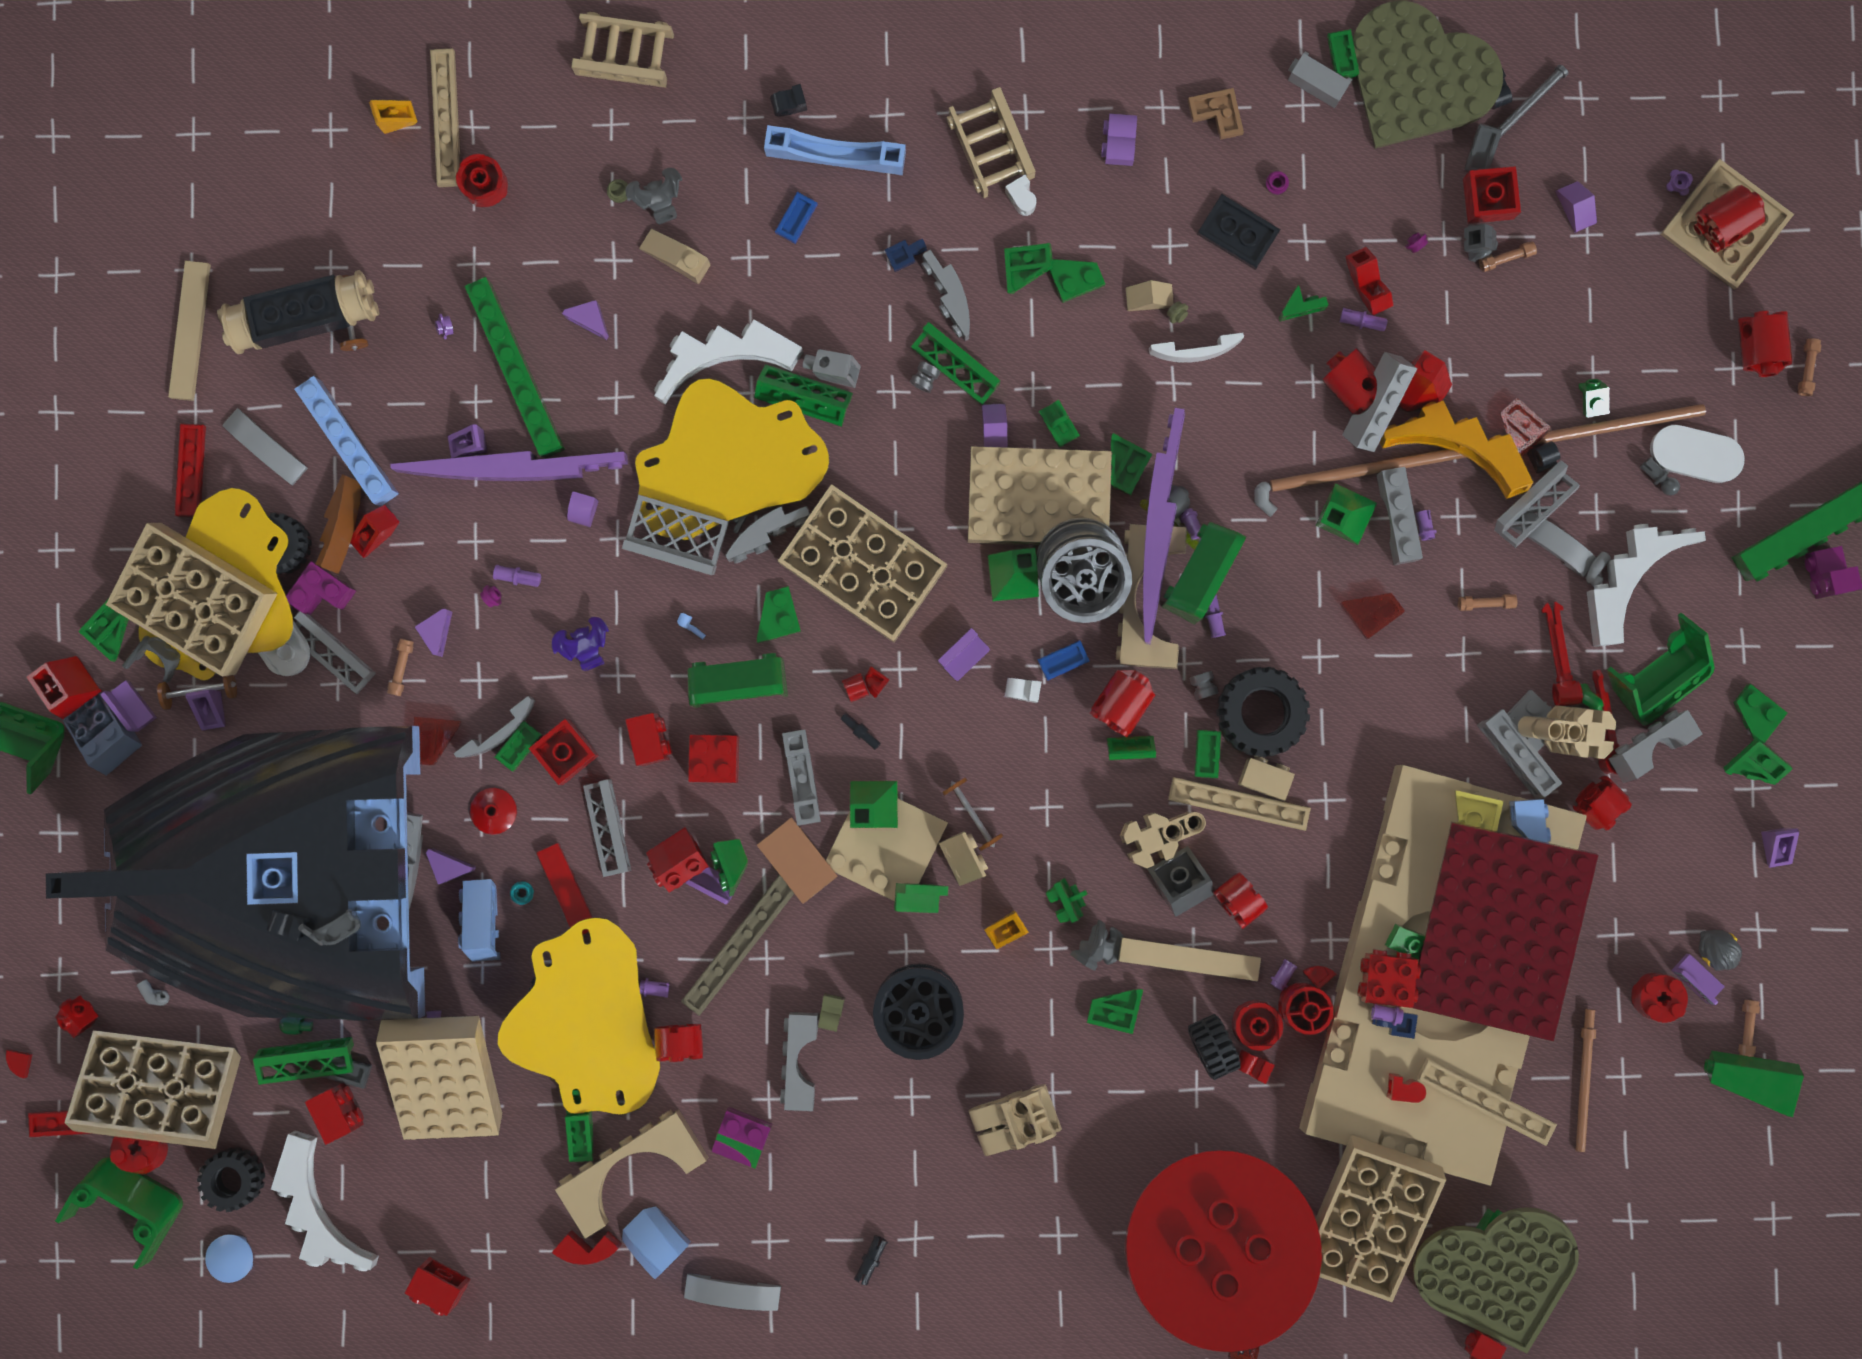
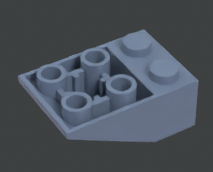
(101, 735)

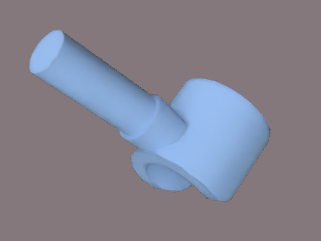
(684, 621)

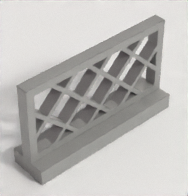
(669, 554)

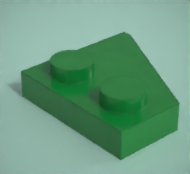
(1026, 264)
(1075, 278)
(1126, 464)
(778, 616)
(105, 631)
(1758, 712)
(1759, 763)
(1116, 1010)

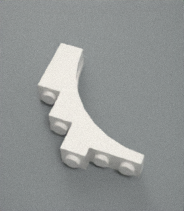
(722, 346)
(1609, 601)
(306, 1213)

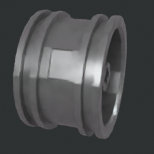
(1078, 543)

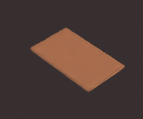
(797, 860)

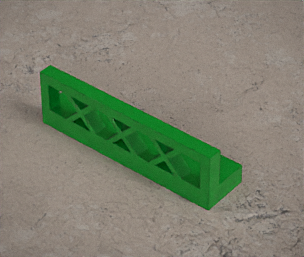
(959, 355)
(819, 406)
(304, 1052)

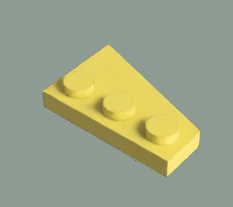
(1478, 810)

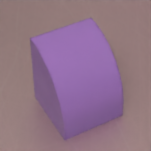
(582, 509)

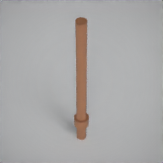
(1588, 1033)

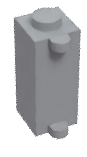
(1318, 80)

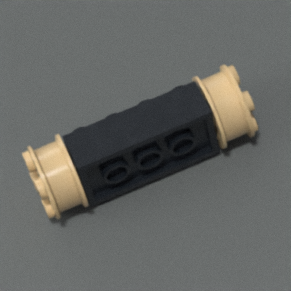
(298, 311)

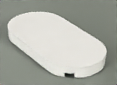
(1697, 454)
(290, 657)

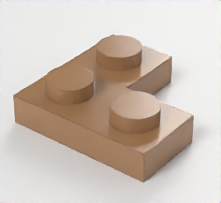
(1222, 107)

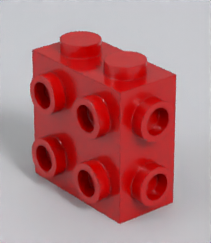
(676, 860)
(1389, 979)

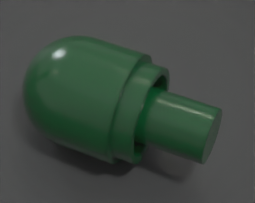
(294, 1026)

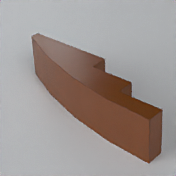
(340, 527)

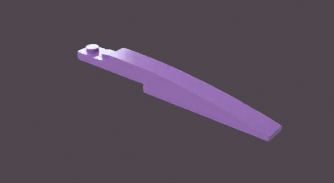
(512, 466)
(1160, 522)

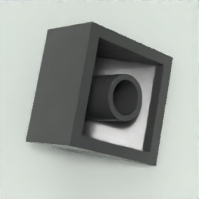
(1182, 881)

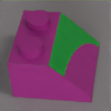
(741, 1137)

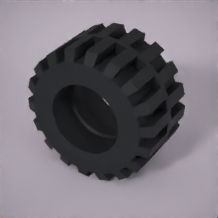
(297, 544)
(1214, 1046)
(212, 1183)

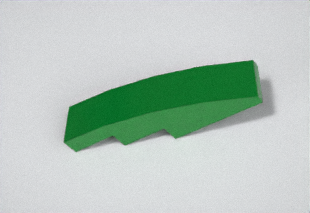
(579, 1133)

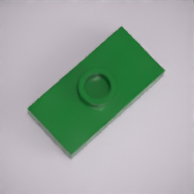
(1343, 53)
(518, 746)
(1131, 747)
(1207, 754)
(1405, 941)

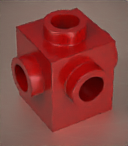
(76, 1016)

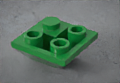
(1346, 514)
(1013, 575)
(873, 804)
(731, 862)

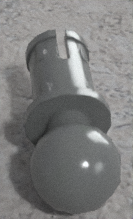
(1669, 486)

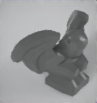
(657, 195)
(1098, 947)

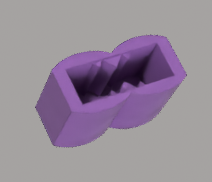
(1120, 139)

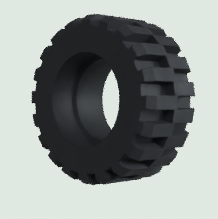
(1294, 706)

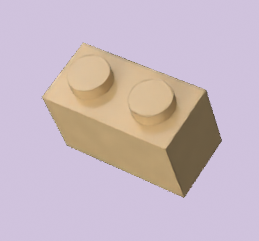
(1266, 778)

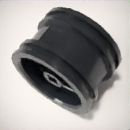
(918, 1023)

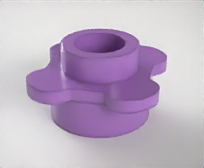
(1685, 179)
(444, 326)

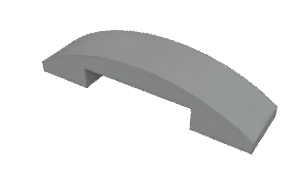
(264, 447)
(1559, 544)
(520, 712)
(801, 777)
(732, 1294)

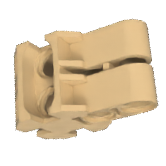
(1571, 731)
(1154, 836)
(1015, 1120)

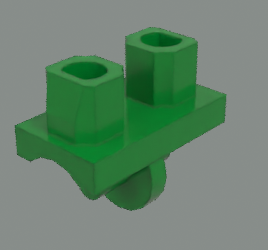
(1059, 423)
(1070, 898)

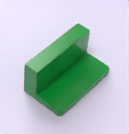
(918, 897)

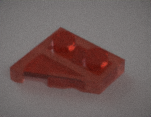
(1523, 425)
(1372, 612)
(434, 737)

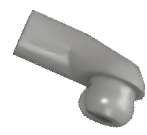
(1261, 498)
(1596, 567)
(152, 996)

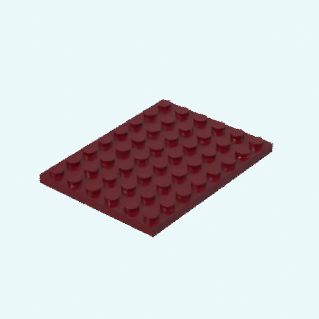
(1503, 930)

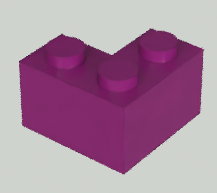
(1830, 573)
(318, 584)

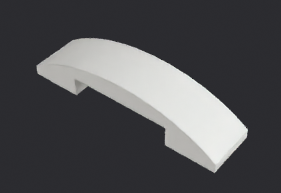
(1167, 350)

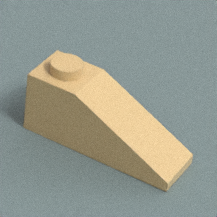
(676, 255)

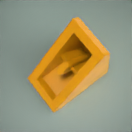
(392, 114)
(1006, 930)

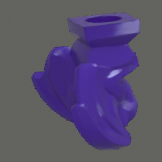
(584, 644)

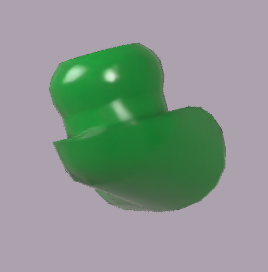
(1591, 699)

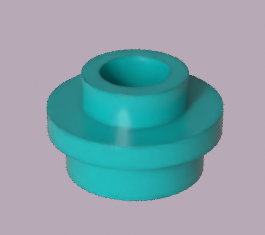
(514, 893)

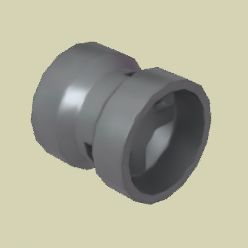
(925, 377)
(1204, 686)

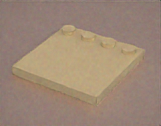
(1738, 259)
(887, 855)

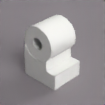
(1020, 197)
(1023, 689)

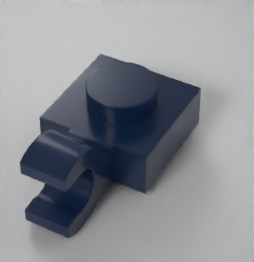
(902, 255)
(1405, 1029)

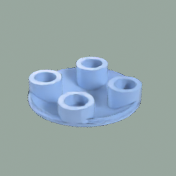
(229, 1258)

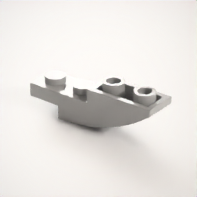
(954, 301)
(756, 536)
(414, 847)

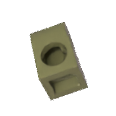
(831, 1012)

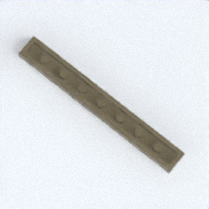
(738, 946)

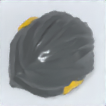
(1720, 949)

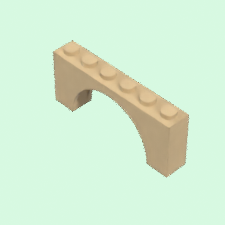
(1133, 646)
(668, 1137)

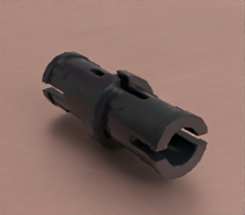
(871, 1260)

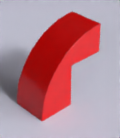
(1366, 278)
(577, 1251)

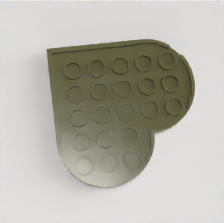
(1419, 77)
(1501, 1276)

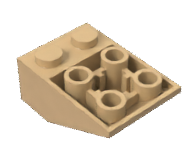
(963, 859)

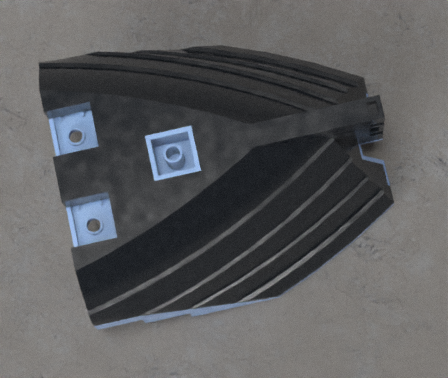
(261, 831)

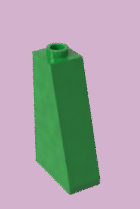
(1757, 1079)

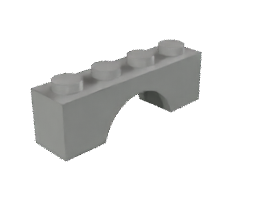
(1393, 379)
(1397, 498)
(1636, 758)
(798, 1091)

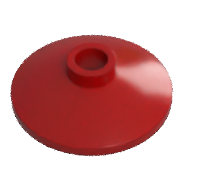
(505, 811)

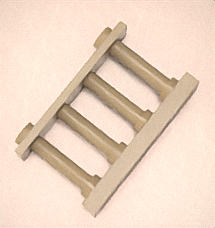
(609, 68)
(1005, 125)

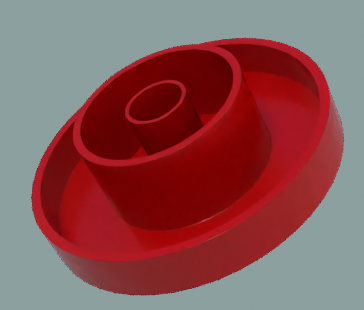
(1223, 1251)

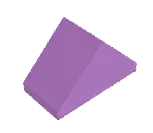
(1578, 205)
(588, 317)
(994, 425)
(467, 442)
(435, 631)
(207, 708)
(1780, 846)
(446, 866)

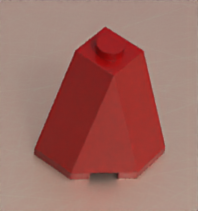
(1428, 384)

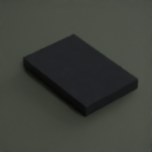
(1238, 231)

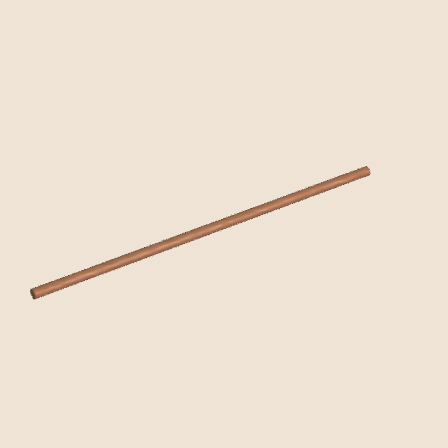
(1447, 454)

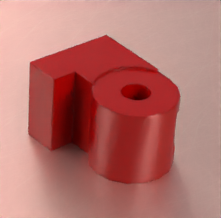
(855, 687)
(1255, 1066)
(1406, 1091)

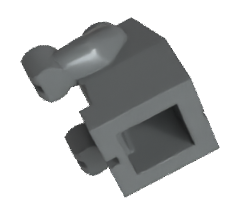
(1480, 241)

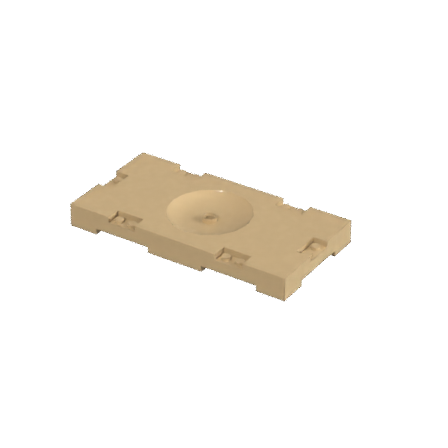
(1358, 1056)

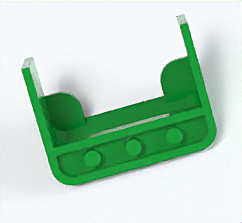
(1204, 572)
(1669, 677)
(736, 680)
(32, 739)
(135, 1194)

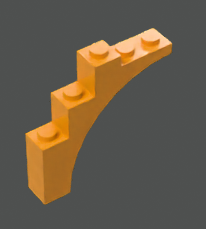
(1496, 456)

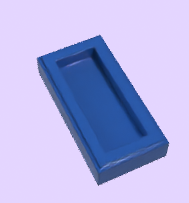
(796, 218)
(1063, 660)

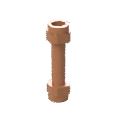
(1489, 262)
(1812, 348)
(1506, 602)
(395, 687)
(1751, 1008)

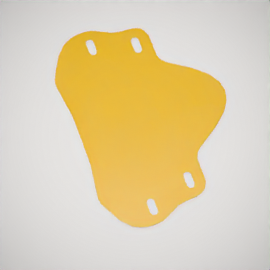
(729, 458)
(244, 546)
(585, 1021)

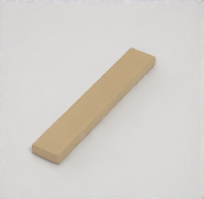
(445, 116)
(189, 330)
(1239, 803)
(1189, 959)
(1486, 1101)

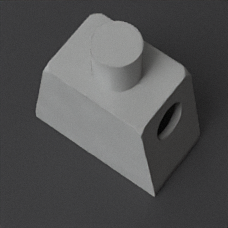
(833, 367)

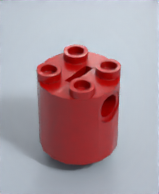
(1730, 217)
(1765, 343)
(1352, 380)
(1123, 701)
(1305, 1008)

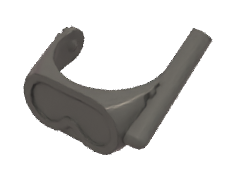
(166, 653)
(335, 930)

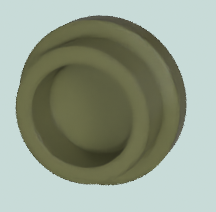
(617, 190)
(1177, 312)

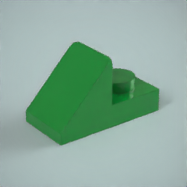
(1296, 307)

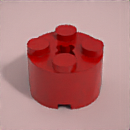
(469, 180)
(1602, 803)
(1240, 900)
(1673, 999)
(1267, 1034)
(678, 1042)
(127, 1158)

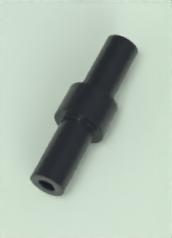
(860, 731)

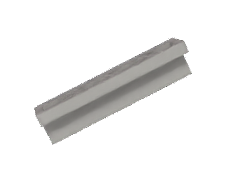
(1532, 497)
(339, 650)
(1519, 754)
(614, 824)

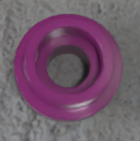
(1282, 178)
(1416, 242)
(491, 596)

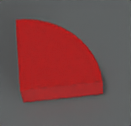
(875, 681)
(1319, 975)
(18, 1062)

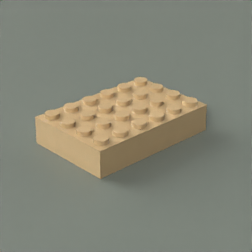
(1027, 492)
(862, 563)
(191, 599)
(440, 1077)
(153, 1089)
(1375, 1216)

